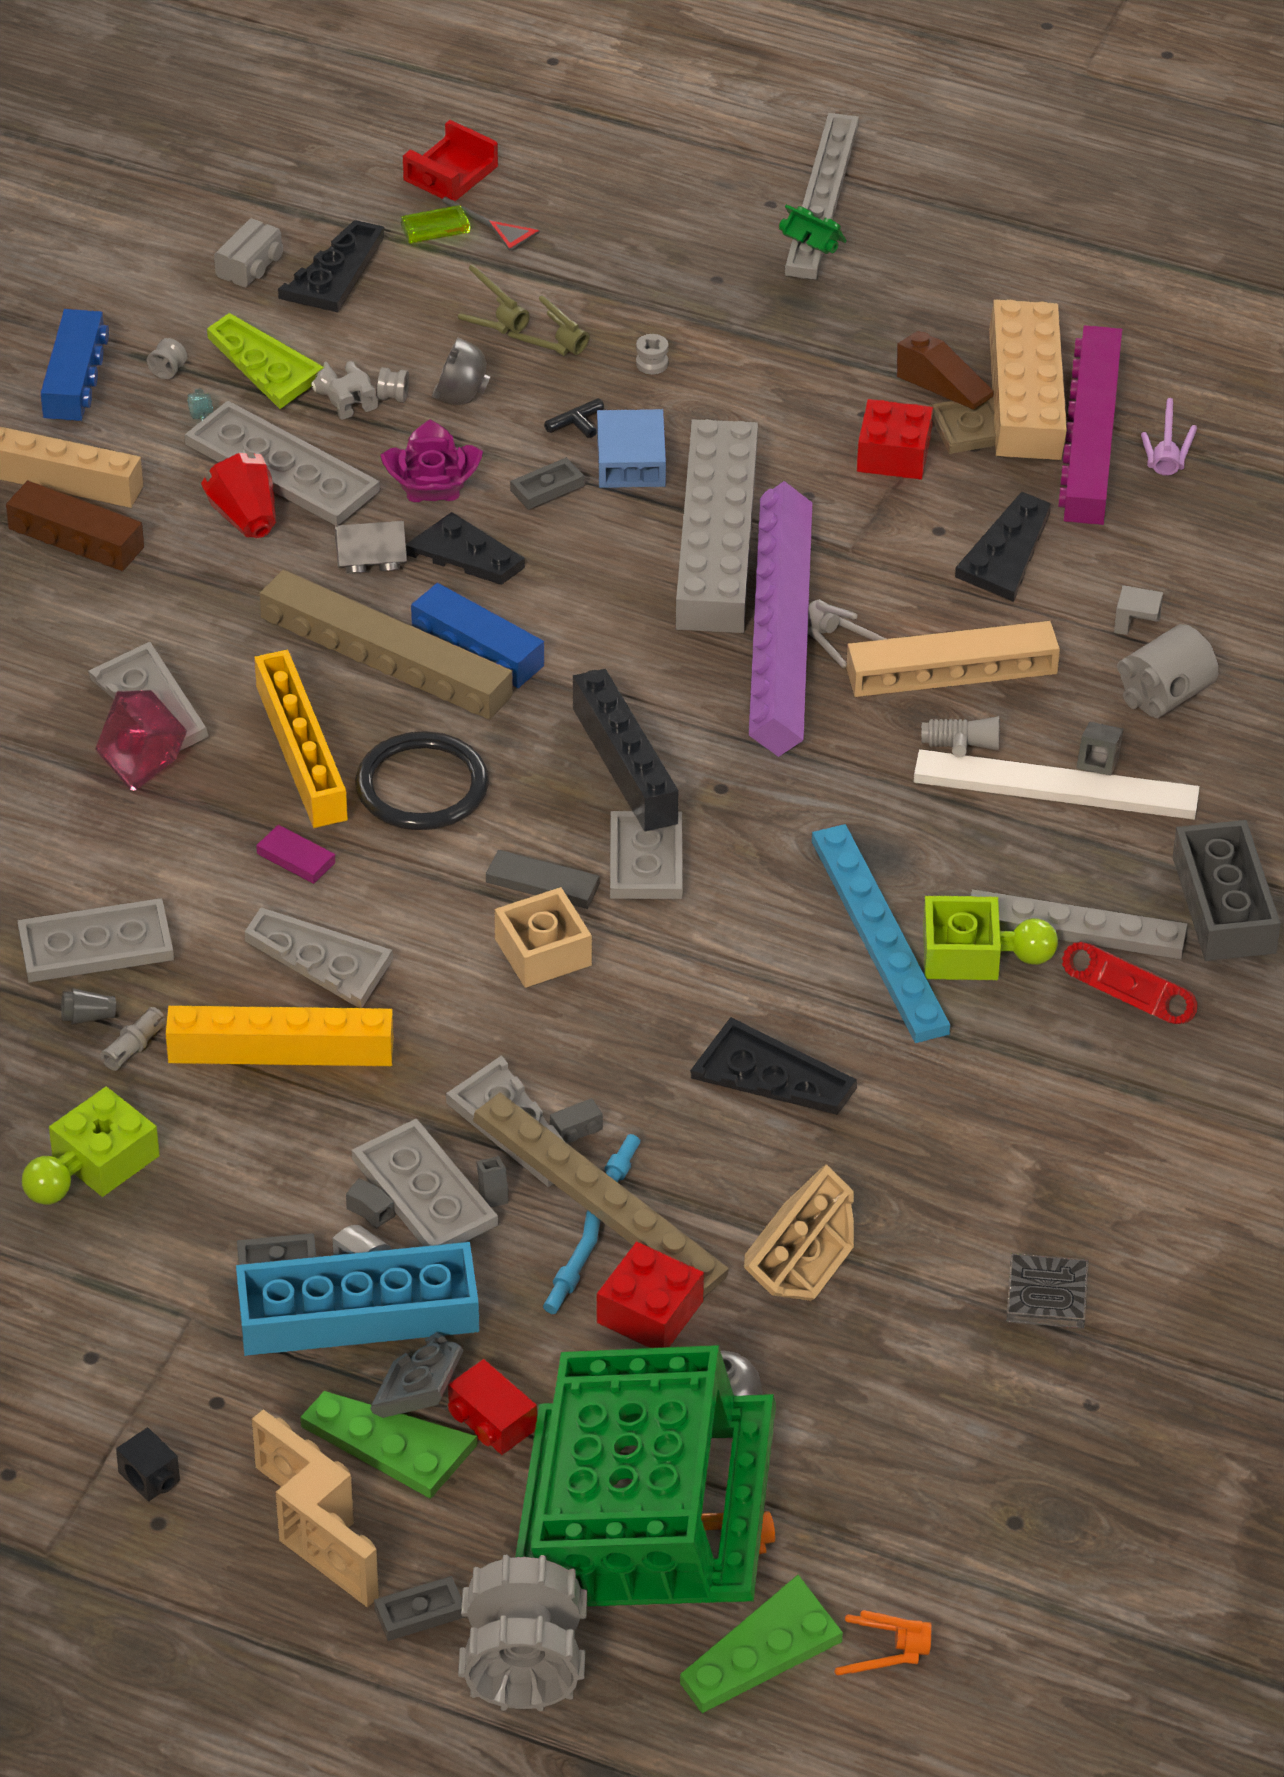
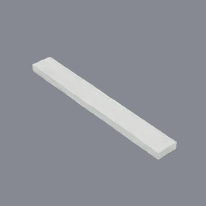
(1057, 784)

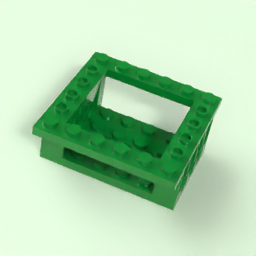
(648, 1537)

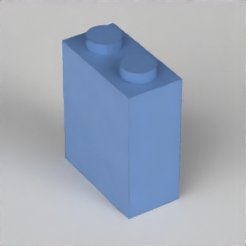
(631, 448)

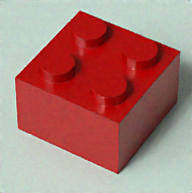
(894, 439)
(650, 1297)

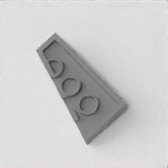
(322, 955)
(484, 1086)

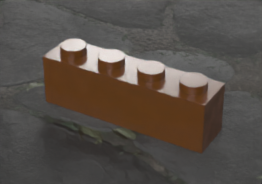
(75, 525)

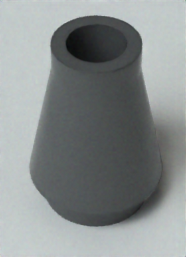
(85, 1006)

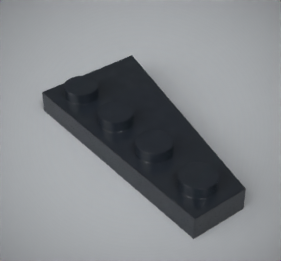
(768, 1068)

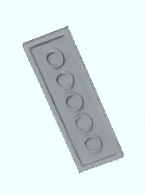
(296, 467)

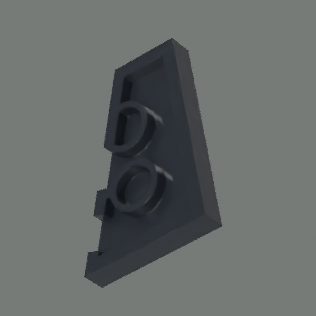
(465, 546)

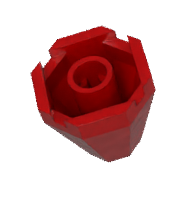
(243, 494)

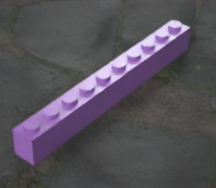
(781, 619)

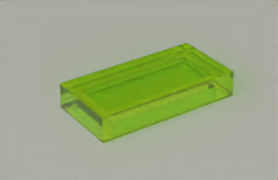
(435, 224)

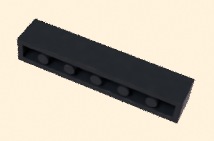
(625, 750)

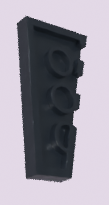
(335, 270)
(1003, 552)

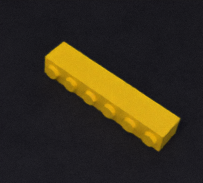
(301, 739)
(279, 1035)

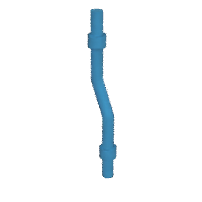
(568, 1275)

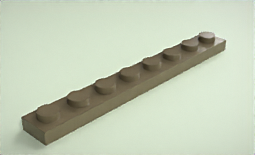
(592, 1187)

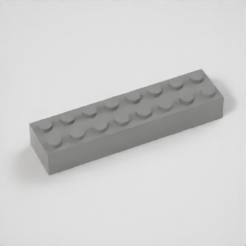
(717, 526)

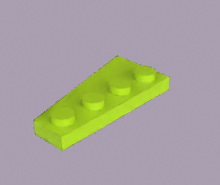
(266, 361)

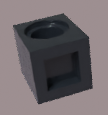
(148, 1464)

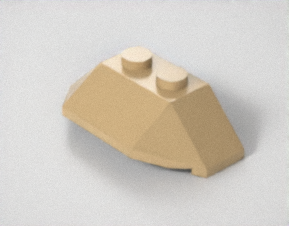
(805, 1239)

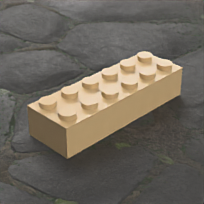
(1027, 380)

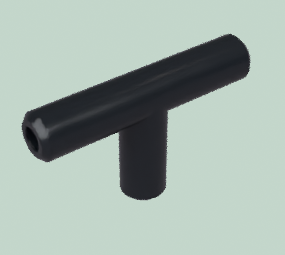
(577, 417)

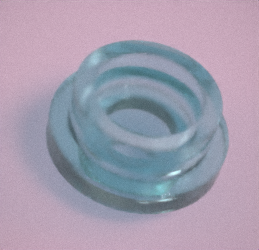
(200, 404)

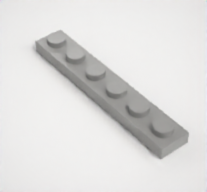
(1094, 925)

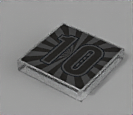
(1047, 1290)

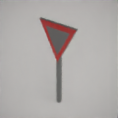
(509, 234)

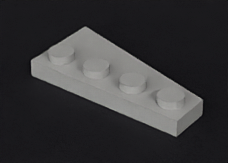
(145, 670)

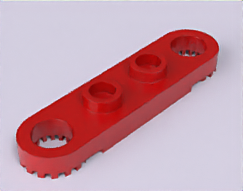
(1129, 983)

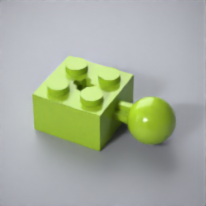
(966, 940)
(99, 1143)

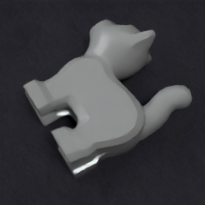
(344, 391)

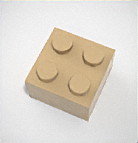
(543, 937)

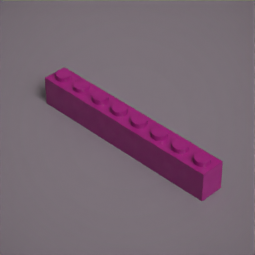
(1092, 425)

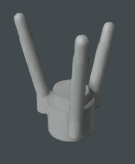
(825, 619)

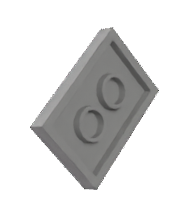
(644, 862)

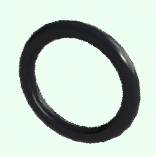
(430, 820)

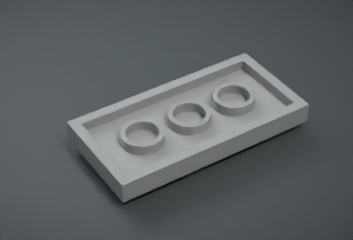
(95, 940)
(425, 1186)

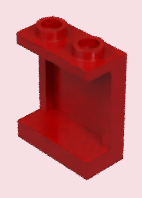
(452, 163)

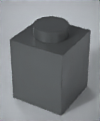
(1099, 748)

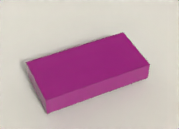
(295, 854)

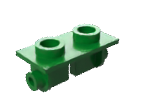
(823, 232)

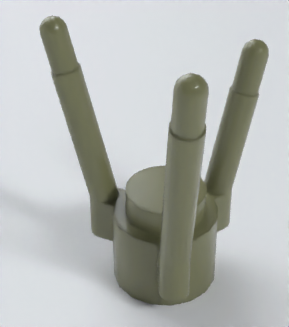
(509, 314)
(569, 335)

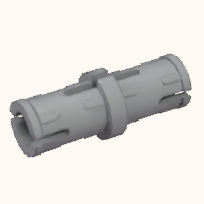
(133, 1038)

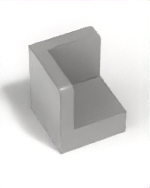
(1137, 604)

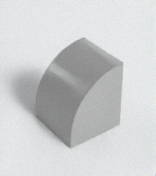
(357, 1240)

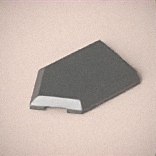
(418, 1379)

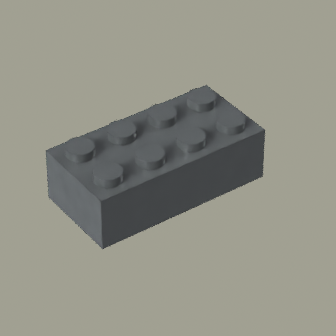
(1226, 890)

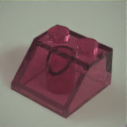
(139, 737)

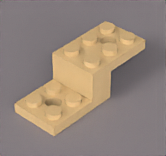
(315, 1507)

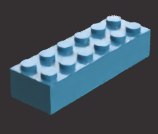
(357, 1298)

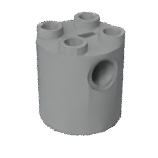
(1168, 671)

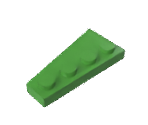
(397, 1445)
(768, 1642)

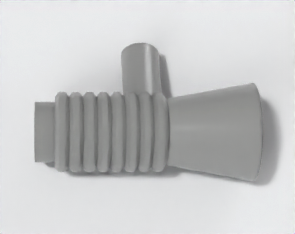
(960, 733)

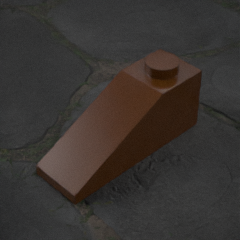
(939, 369)

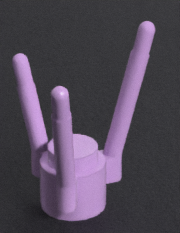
(1166, 455)

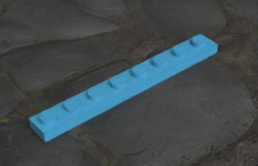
(880, 934)

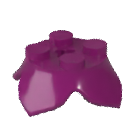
(431, 464)

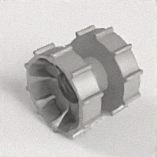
(523, 1633)

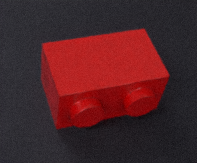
(492, 1407)

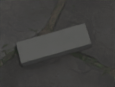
(538, 877)

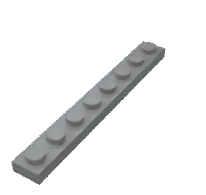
(823, 189)

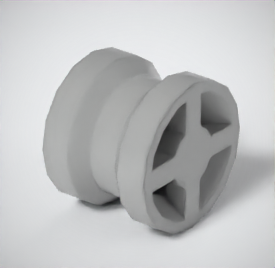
(652, 354)
(167, 358)
(393, 384)

